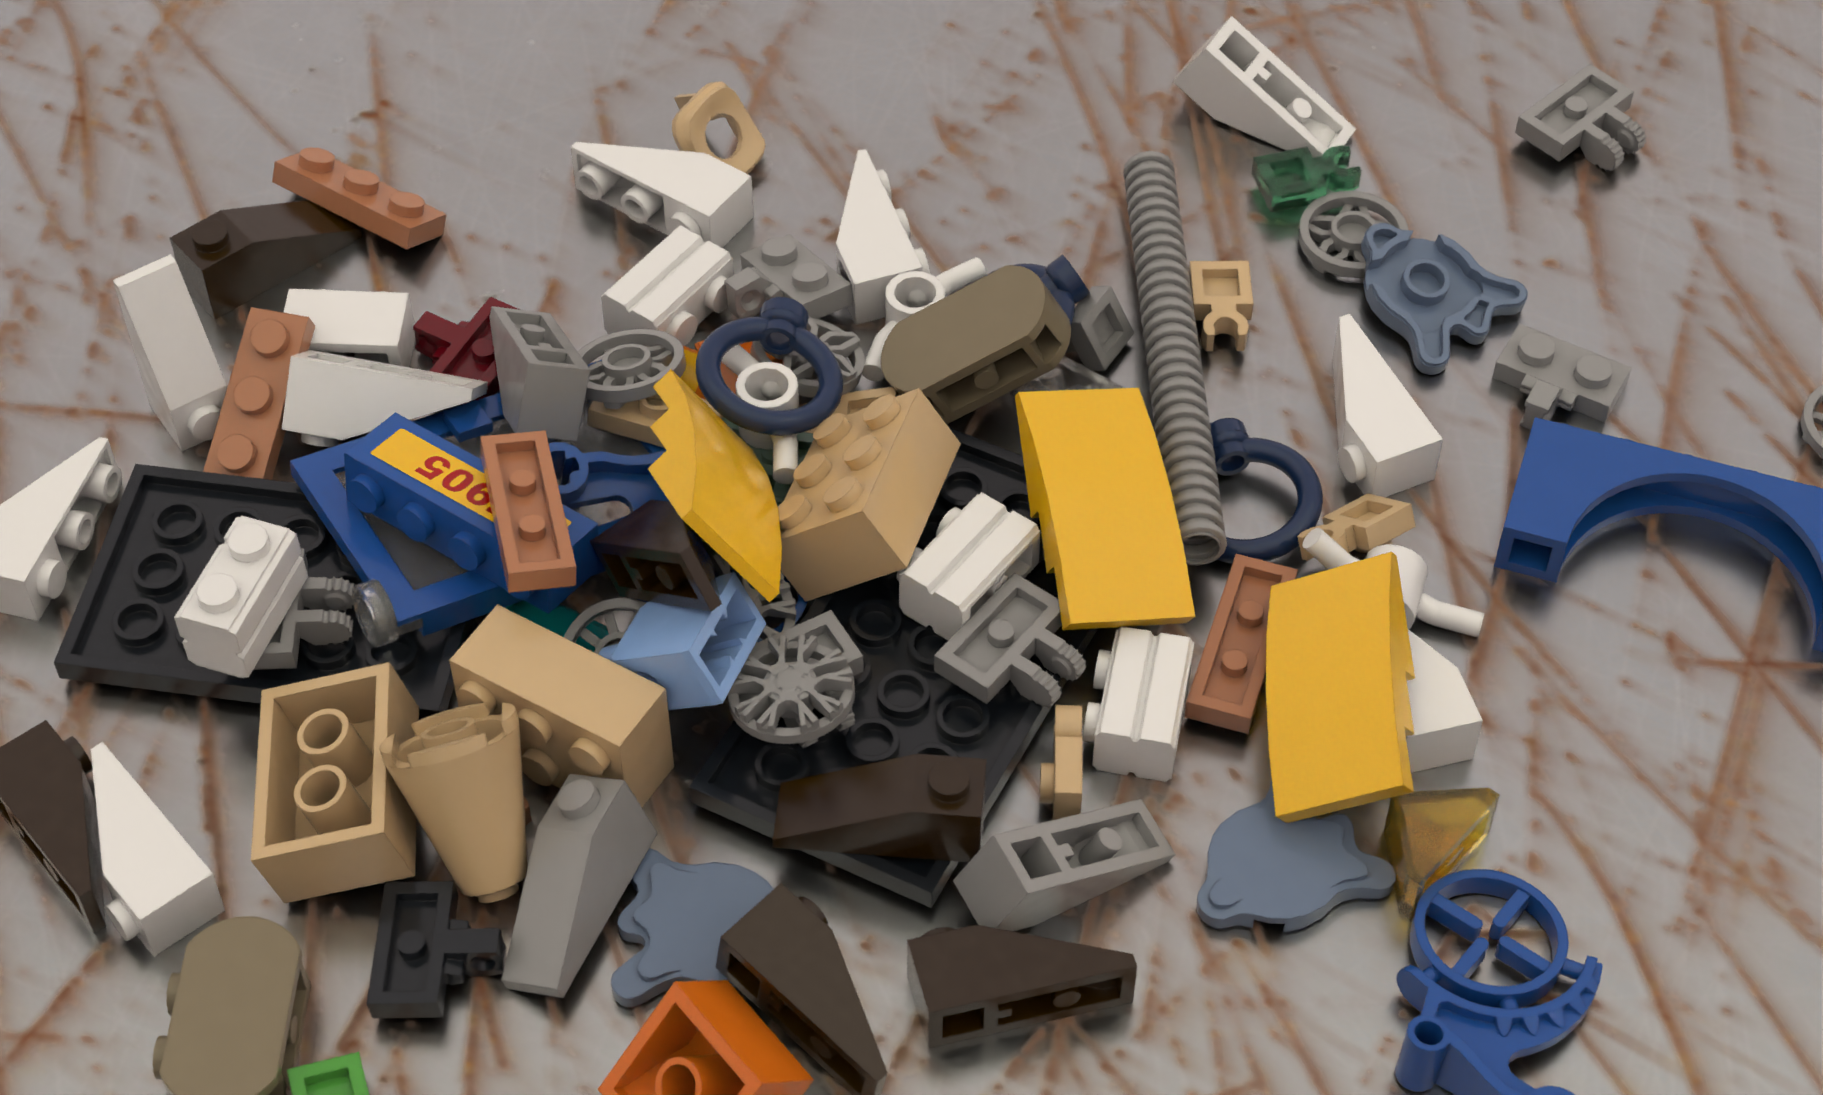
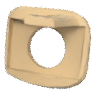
(710, 103)

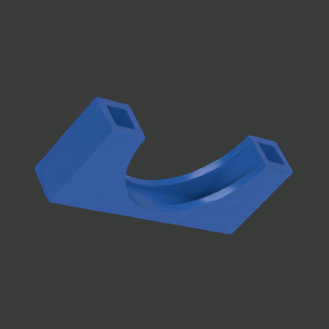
(1587, 480)

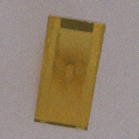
(1432, 836)

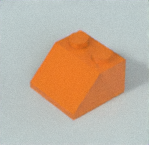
(705, 1044)

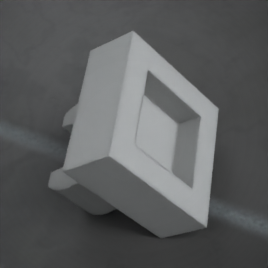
(1099, 328)

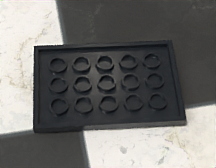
(155, 555)

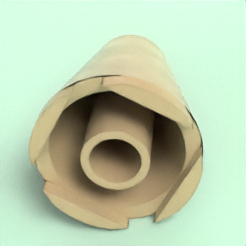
(467, 794)

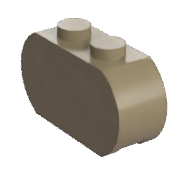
(978, 342)
(234, 1012)

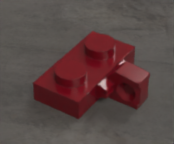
(461, 348)

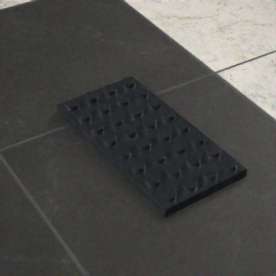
(898, 698)

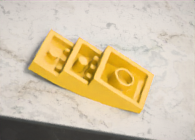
(718, 485)
(1103, 508)
(1338, 689)

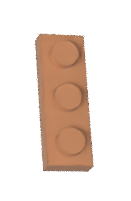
(359, 197)
(253, 408)
(527, 511)
(1235, 652)

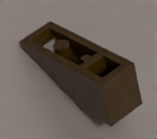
(254, 249)
(658, 559)
(888, 808)
(55, 814)
(797, 976)
(1002, 980)

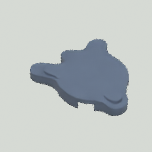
(1433, 292)
(1285, 870)
(680, 923)

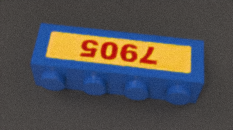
(443, 501)

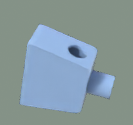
(692, 649)

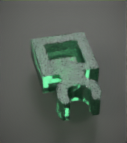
(1297, 179)

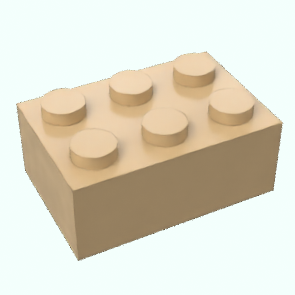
(864, 494)
(570, 704)
(322, 794)

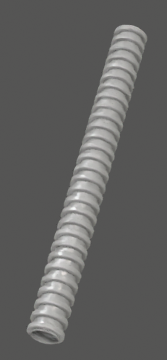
(1174, 354)

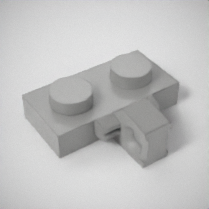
(786, 270)
(1559, 376)

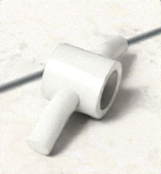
(911, 293)
(772, 388)
(1413, 575)

